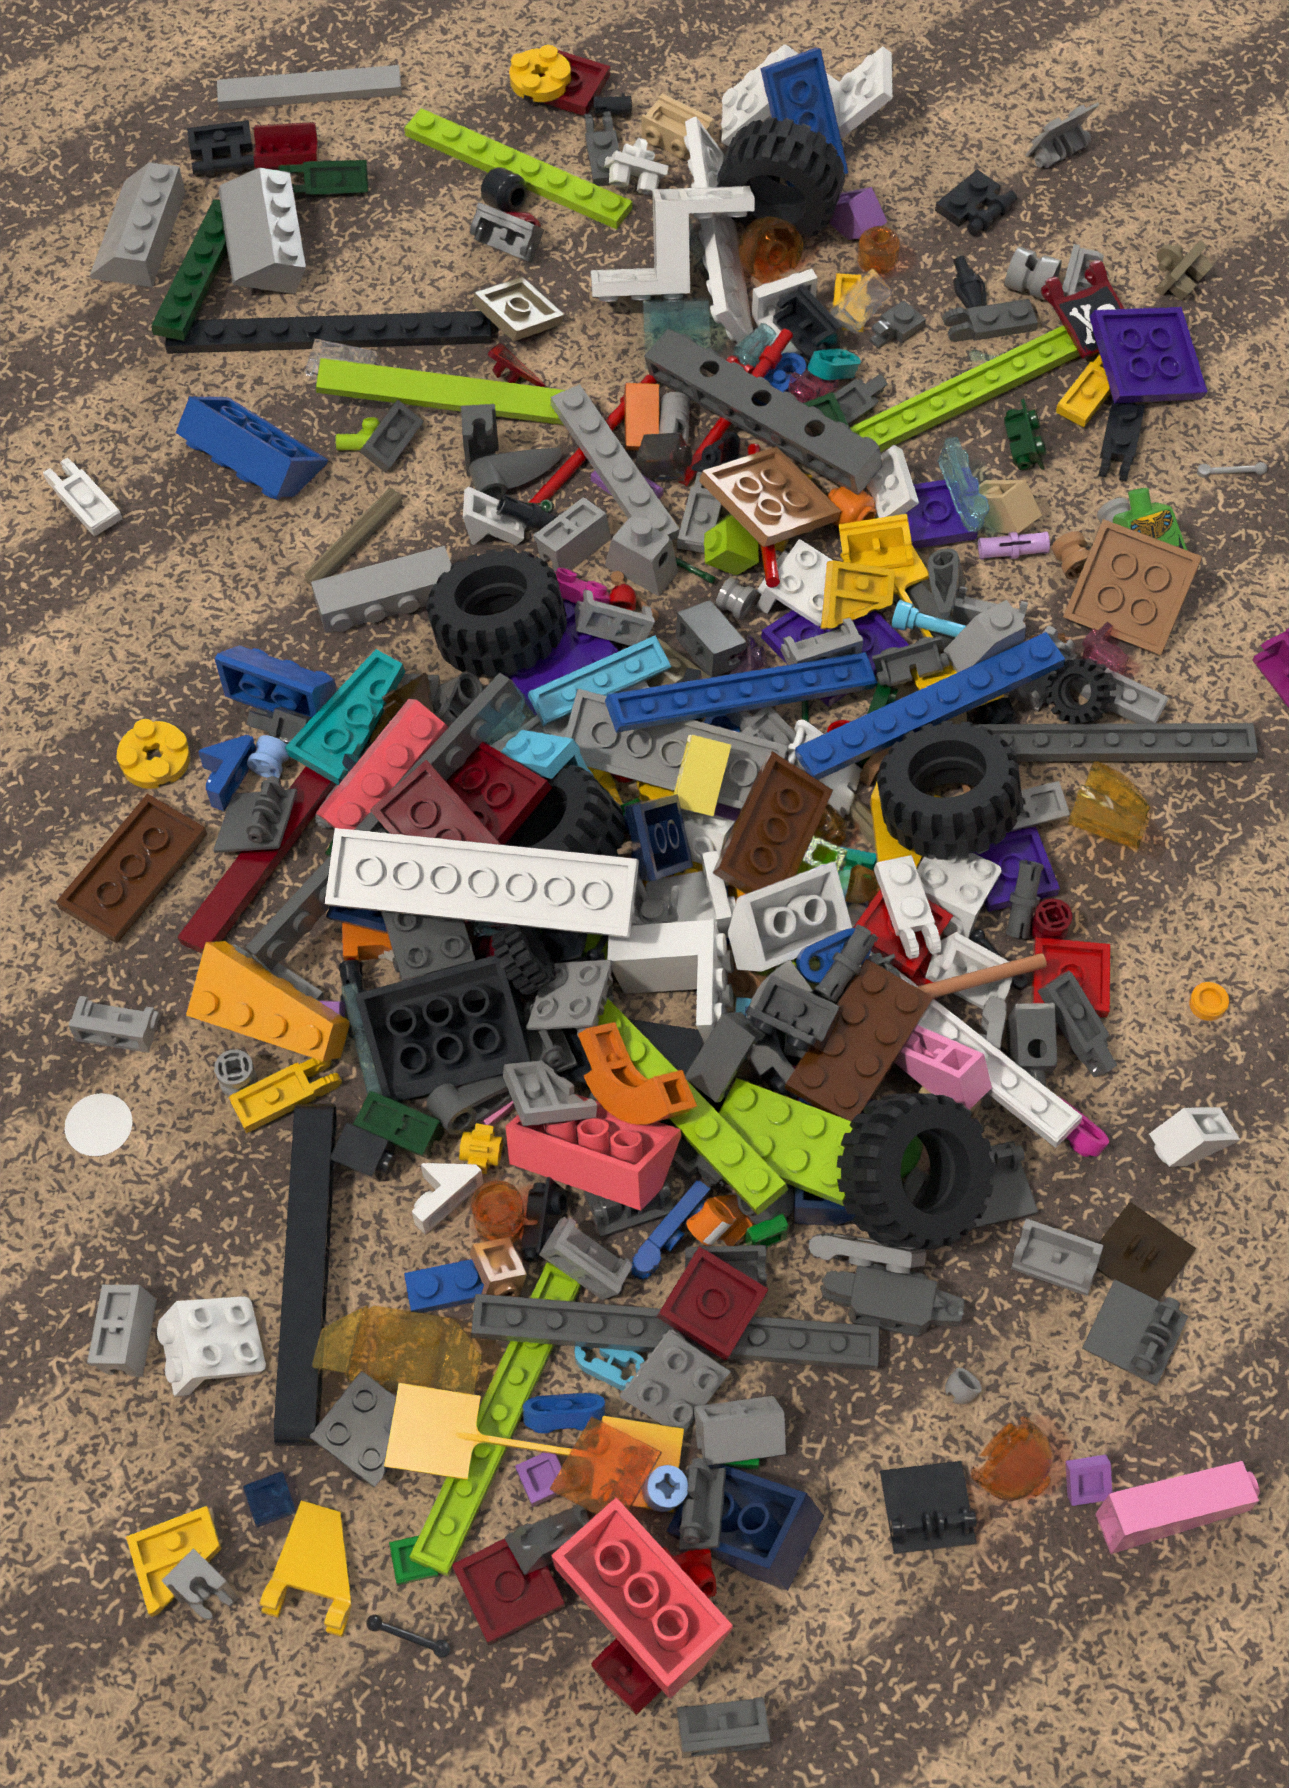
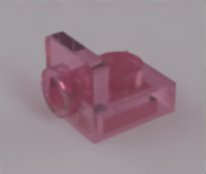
(1099, 649)

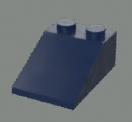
(658, 837)
(762, 1527)

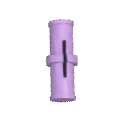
(1013, 545)

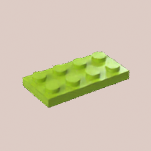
(789, 1137)

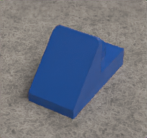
(228, 768)

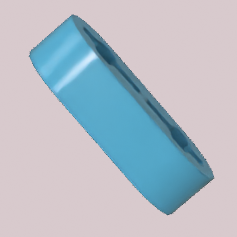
(605, 1370)

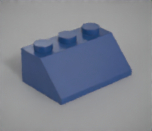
(272, 683)

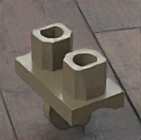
(1172, 259)

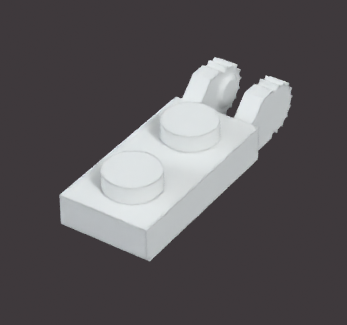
(84, 498)
(907, 904)

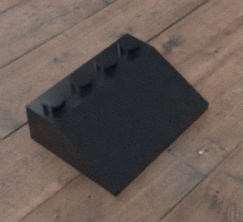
(444, 1028)

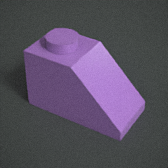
(857, 212)

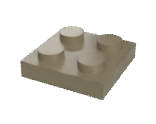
(517, 308)

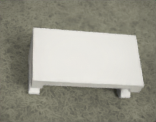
(964, 956)

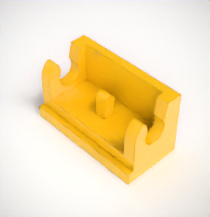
(878, 542)

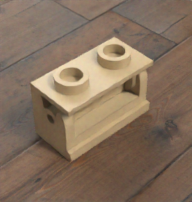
(666, 125)

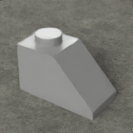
(986, 636)

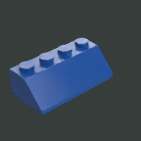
(248, 445)

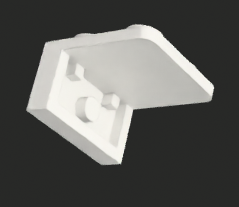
(769, 294)
(801, 583)
(958, 887)
(700, 895)
(209, 1341)

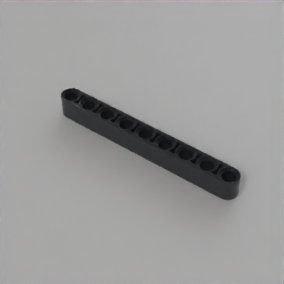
(305, 1274)

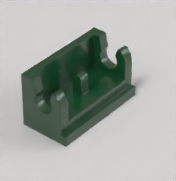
(399, 1124)

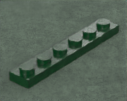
(193, 277)

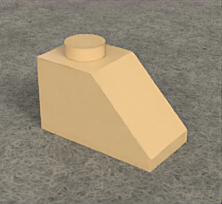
(1010, 505)

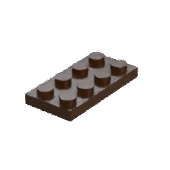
(773, 826)
(131, 868)
(868, 1037)

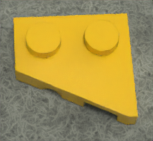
(854, 591)
(164, 1546)

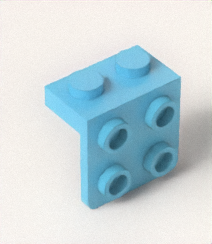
(543, 752)

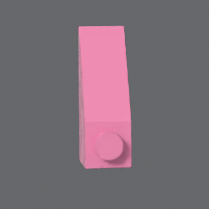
(945, 1067)

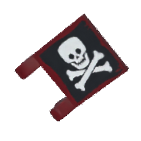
(1077, 308)

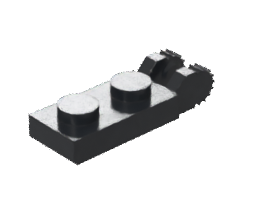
(1121, 437)

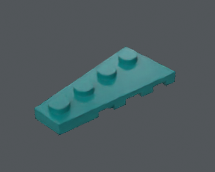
(347, 718)

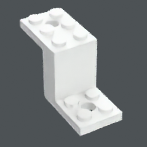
(853, 98)
(671, 242)
(676, 959)

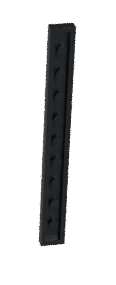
(349, 330)

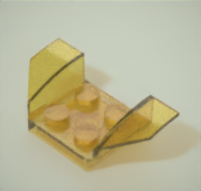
(1110, 807)
(400, 1348)

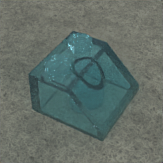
(681, 315)

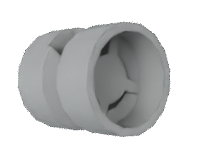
(1031, 272)

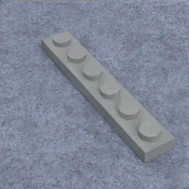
(611, 460)

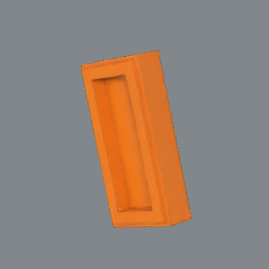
(640, 413)

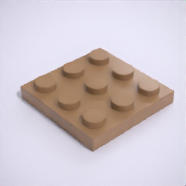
(769, 496)
(1133, 586)

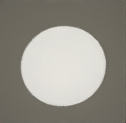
(98, 1124)

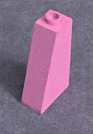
(1176, 1505)

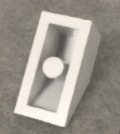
(1193, 1135)

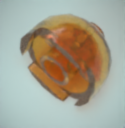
(768, 243)
(1016, 1462)

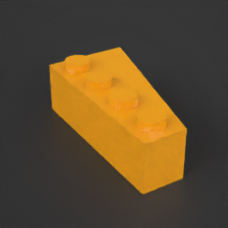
(254, 1002)

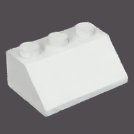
(786, 917)

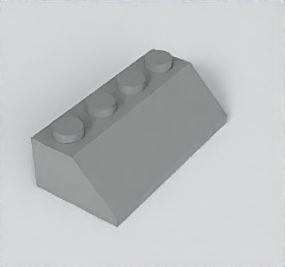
(140, 226)
(262, 231)

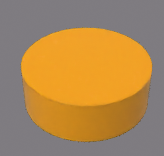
(1209, 1001)

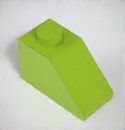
(730, 547)

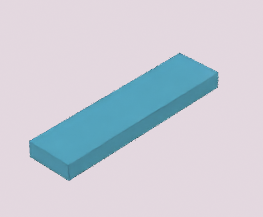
(601, 677)

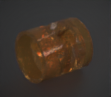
(498, 1211)

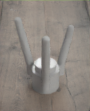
(654, 910)

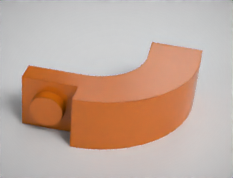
(623, 1089)

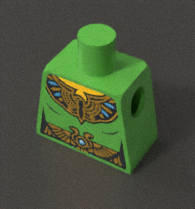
(1150, 518)

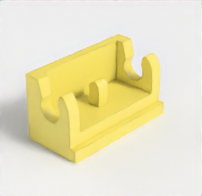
(701, 774)

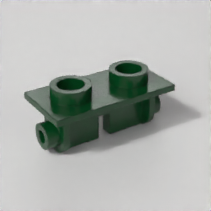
(1030, 447)

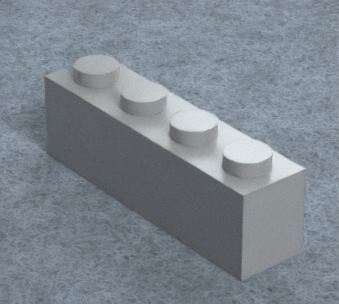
(379, 589)

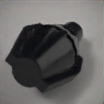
(968, 285)

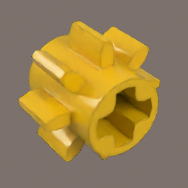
(481, 1147)

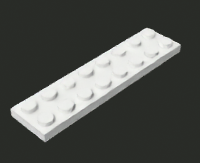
(719, 239)
(482, 882)

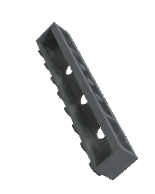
(780, 423)

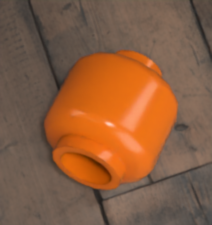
(852, 506)

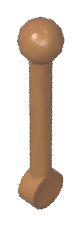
(617, 578)

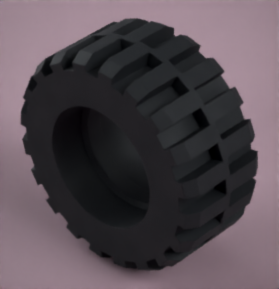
(791, 154)
(503, 641)
(574, 817)
(952, 823)
(957, 1170)

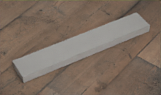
(308, 87)

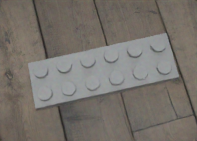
(657, 751)

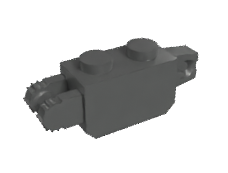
(892, 1300)

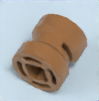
(1072, 552)

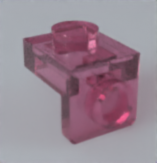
(808, 386)

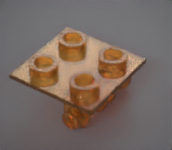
(605, 1467)

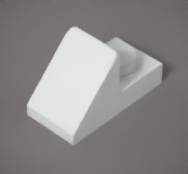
(481, 519)
(452, 1186)

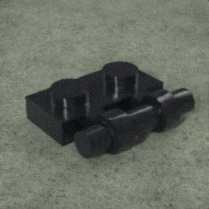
(220, 140)
(969, 197)

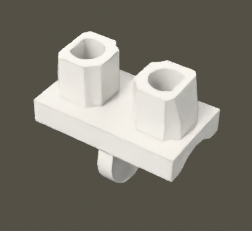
(638, 162)

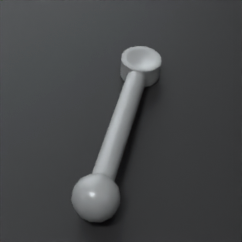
(1205, 470)

